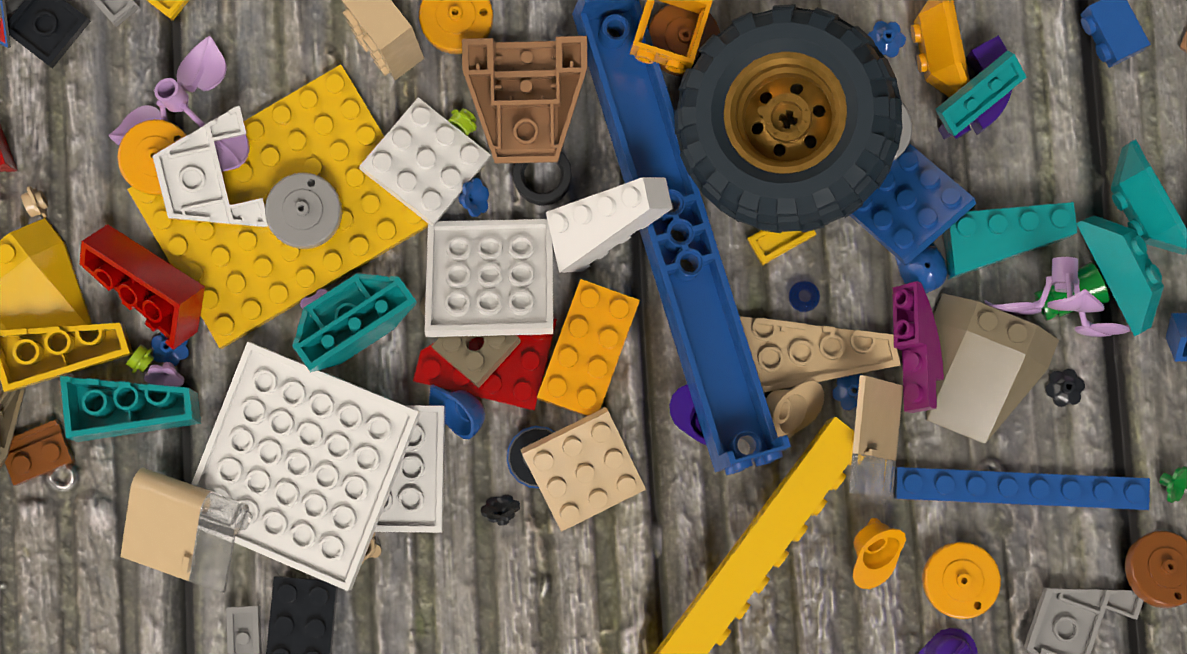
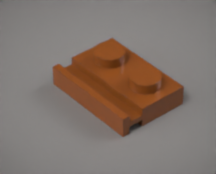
(38, 453)

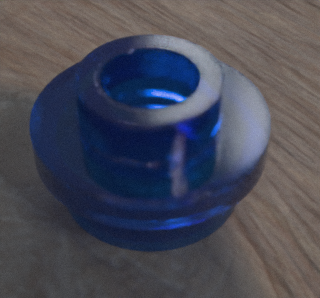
(794, 298)

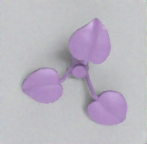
(203, 69)
(1066, 279)

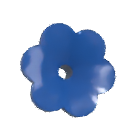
(891, 45)
(474, 197)
(164, 355)
(843, 391)

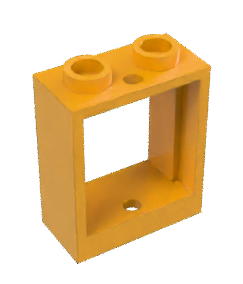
(672, 61)

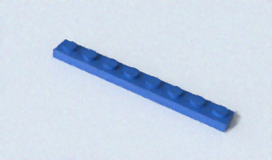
(1022, 488)

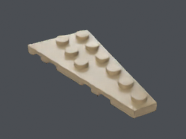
(799, 352)

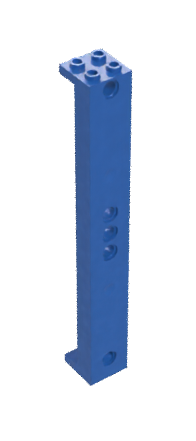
(696, 302)

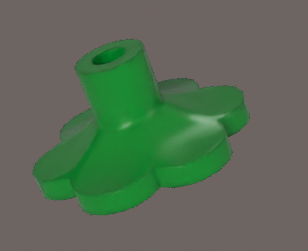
(1175, 484)

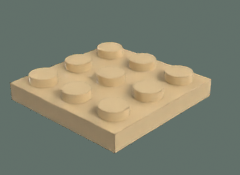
(583, 469)

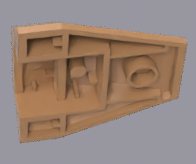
(525, 94)

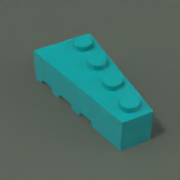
(1004, 233)
(113, 409)

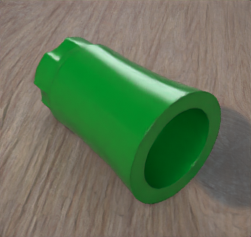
(1088, 278)

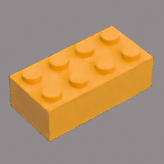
(588, 349)

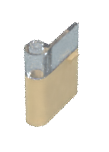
(875, 439)
(182, 529)

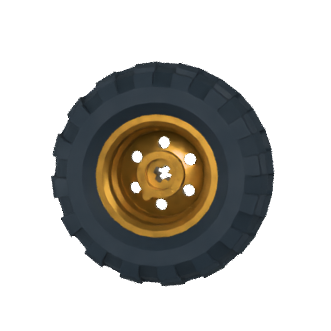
(770, 55)

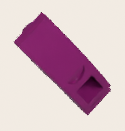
(920, 345)

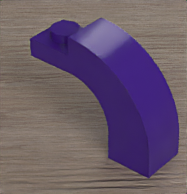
(980, 59)

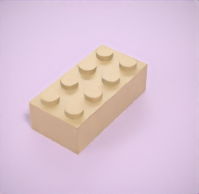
(384, 34)

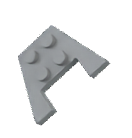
(1071, 618)

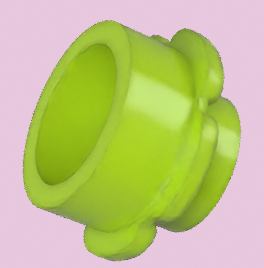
(463, 120)
(140, 359)

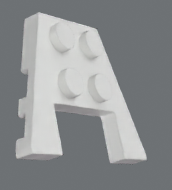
(194, 181)

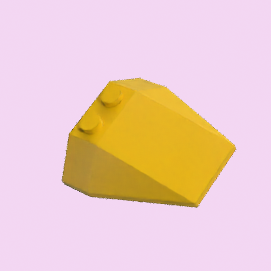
(38, 280)

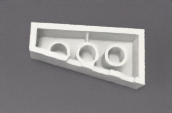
(602, 221)

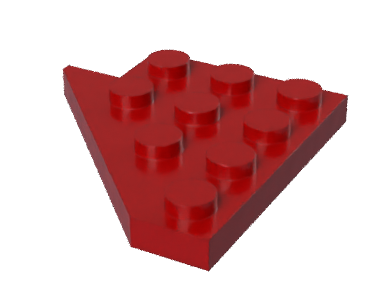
(512, 383)

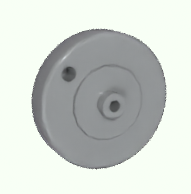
(303, 210)

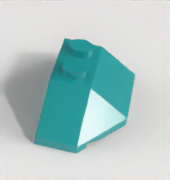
(1146, 203)
(1126, 269)
(350, 319)

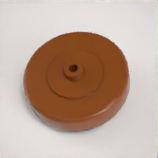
(673, 30)
(1158, 569)

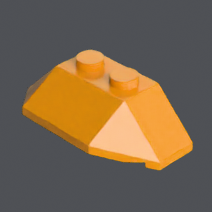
(940, 46)

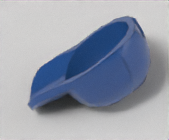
(931, 277)
(462, 410)

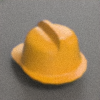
(877, 553)

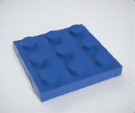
(912, 206)

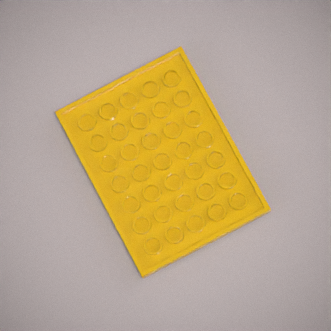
(247, 268)

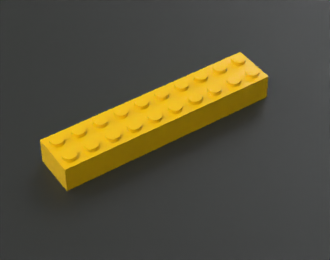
(763, 543)

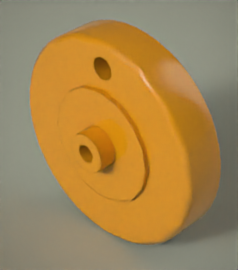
(450, 21)
(137, 153)
(961, 580)

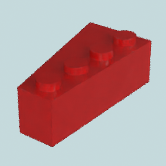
(145, 282)

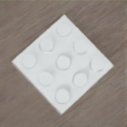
(424, 161)

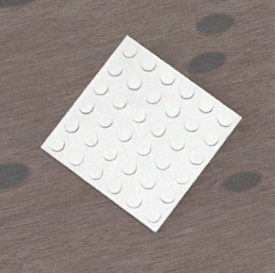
(307, 461)

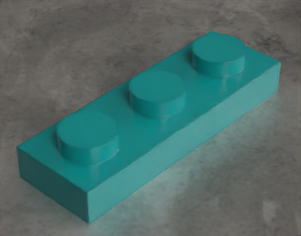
(981, 93)

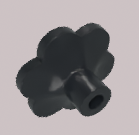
(1057, 387)
(500, 509)

